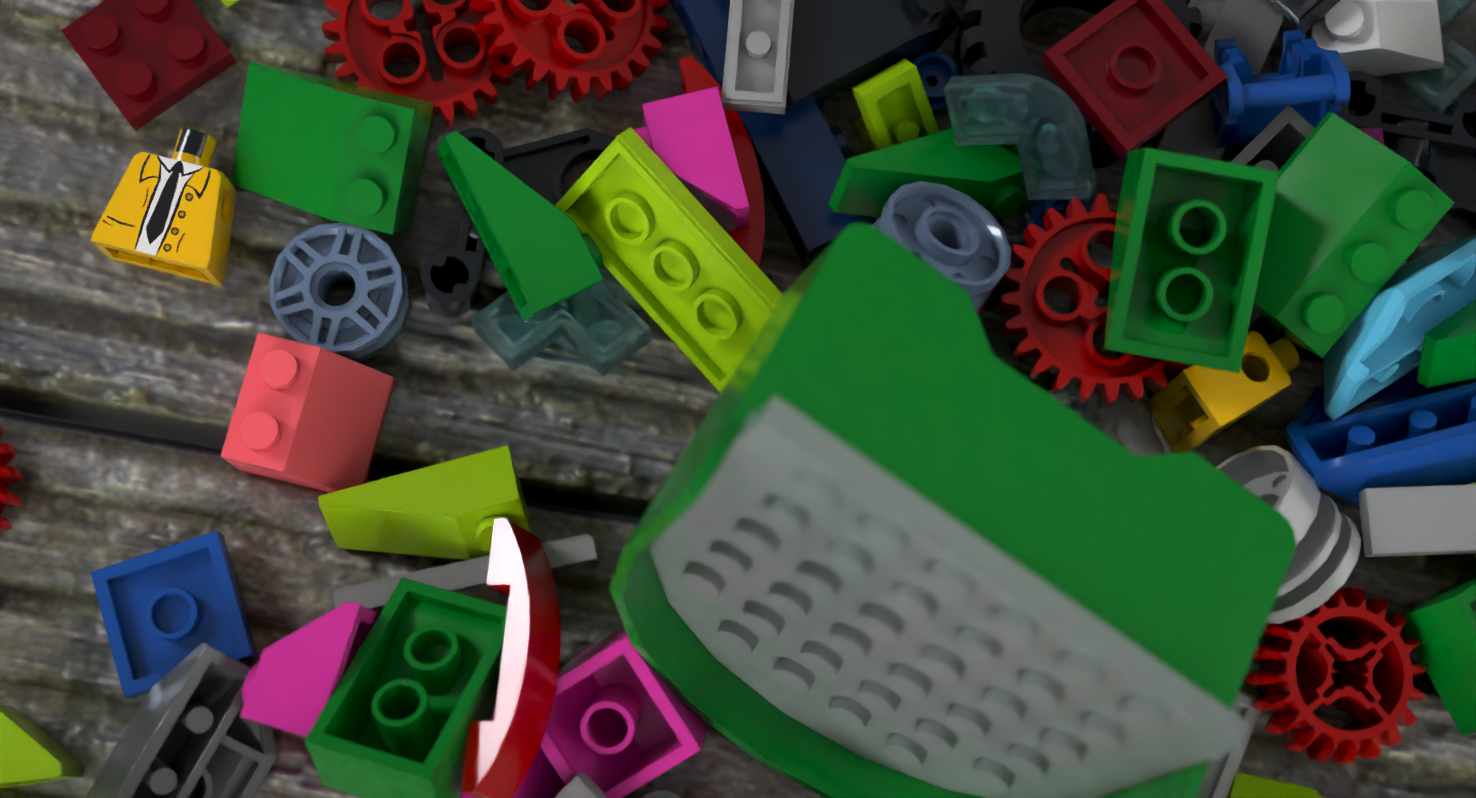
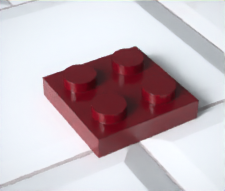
(148, 53)
(1133, 71)

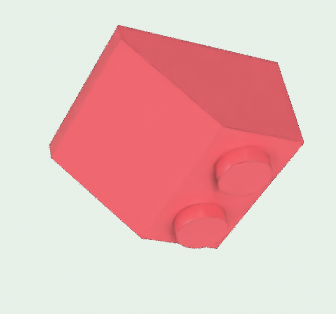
(307, 416)

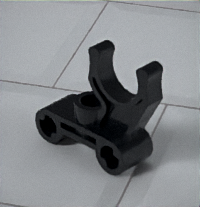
(1427, 139)
(539, 166)

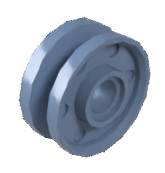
(949, 235)
(320, 261)

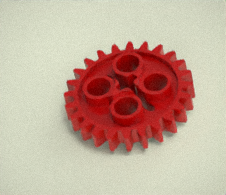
(371, 44)
(539, 47)
(1065, 341)

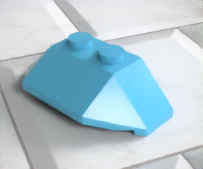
(1391, 329)

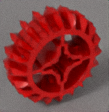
(1373, 705)

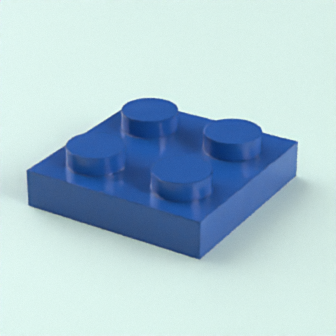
(167, 606)

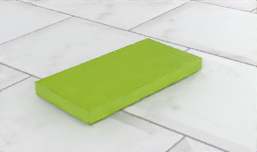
(672, 256)

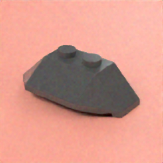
(191, 737)

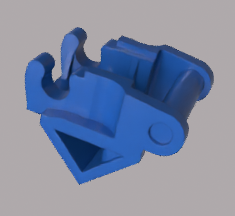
(1307, 80)

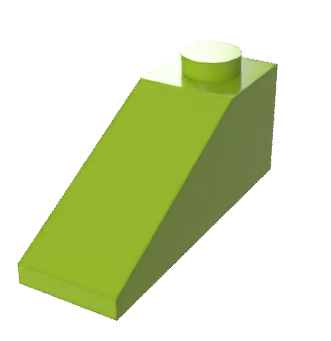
(430, 510)

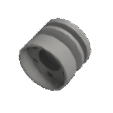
(1324, 536)

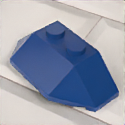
(1391, 439)

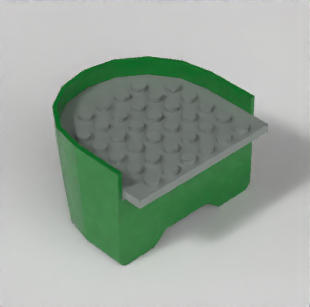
(936, 570)

